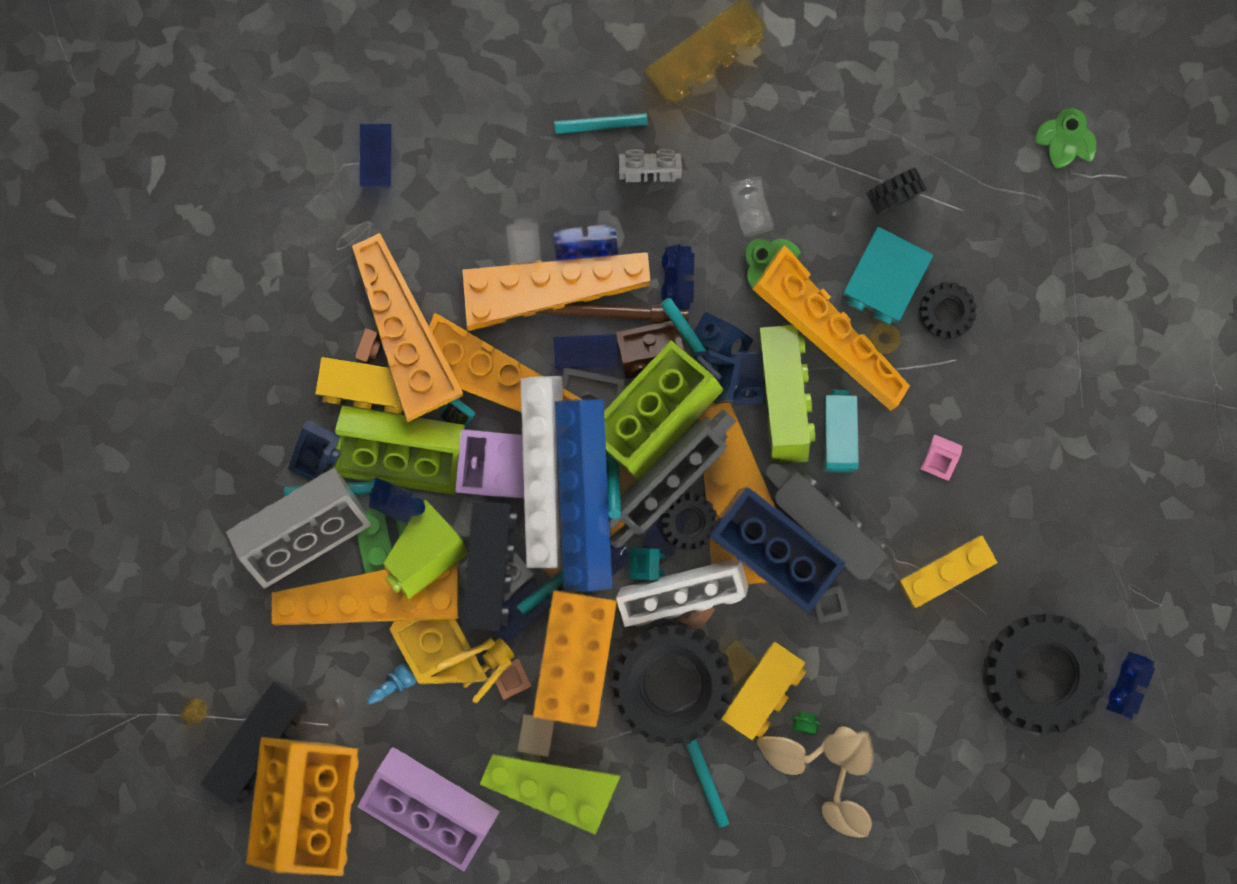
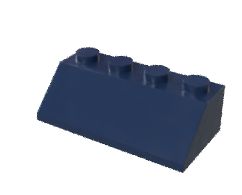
(776, 549)

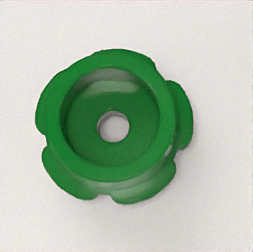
(805, 723)

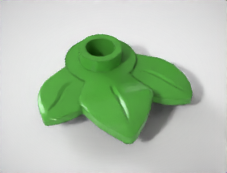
(1065, 142)
(757, 266)

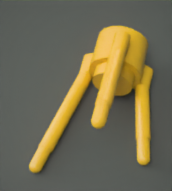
(497, 655)

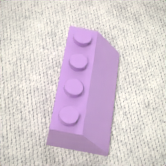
(428, 808)

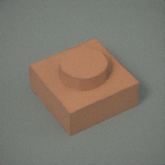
(368, 347)
(512, 680)

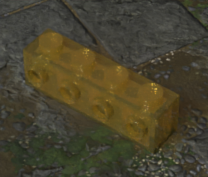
(705, 51)

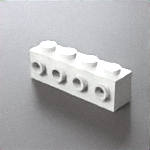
(682, 592)

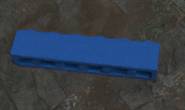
(583, 495)

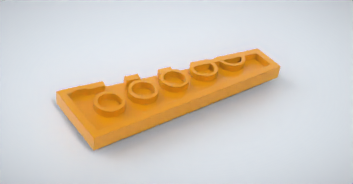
(523, 289)
(807, 308)
(412, 352)
(481, 367)
(366, 600)

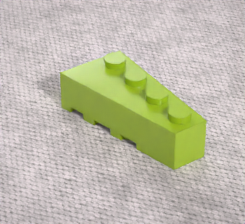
(786, 394)
(559, 790)

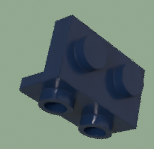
(314, 451)

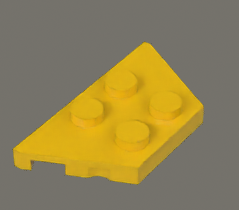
(432, 642)

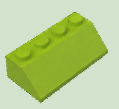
(657, 409)
(405, 453)

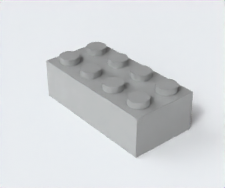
(298, 528)

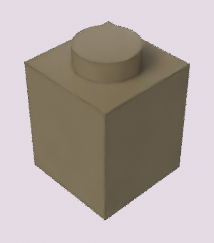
(535, 737)

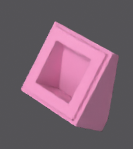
(941, 457)

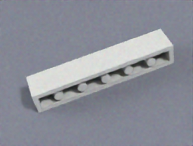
(541, 470)

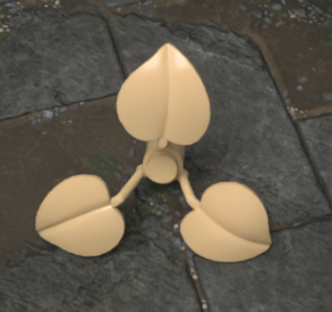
(842, 748)

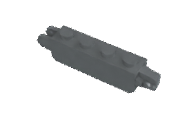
(671, 476)
(829, 526)

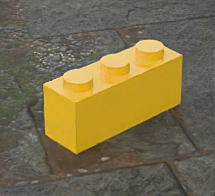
(357, 383)
(947, 572)
(764, 691)

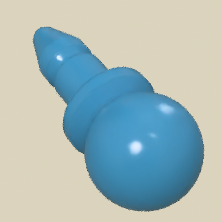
(401, 678)

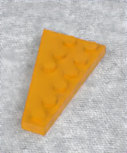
(728, 474)

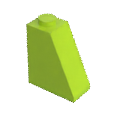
(423, 552)

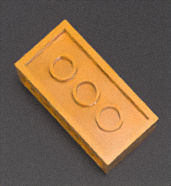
(575, 659)
(302, 807)

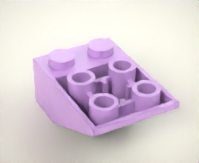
(490, 464)

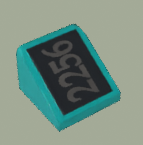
(457, 413)

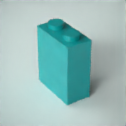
(886, 276)

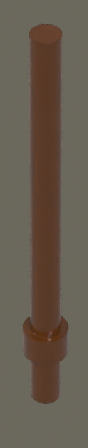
(655, 314)

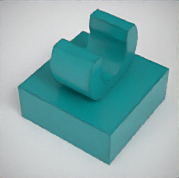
(645, 564)

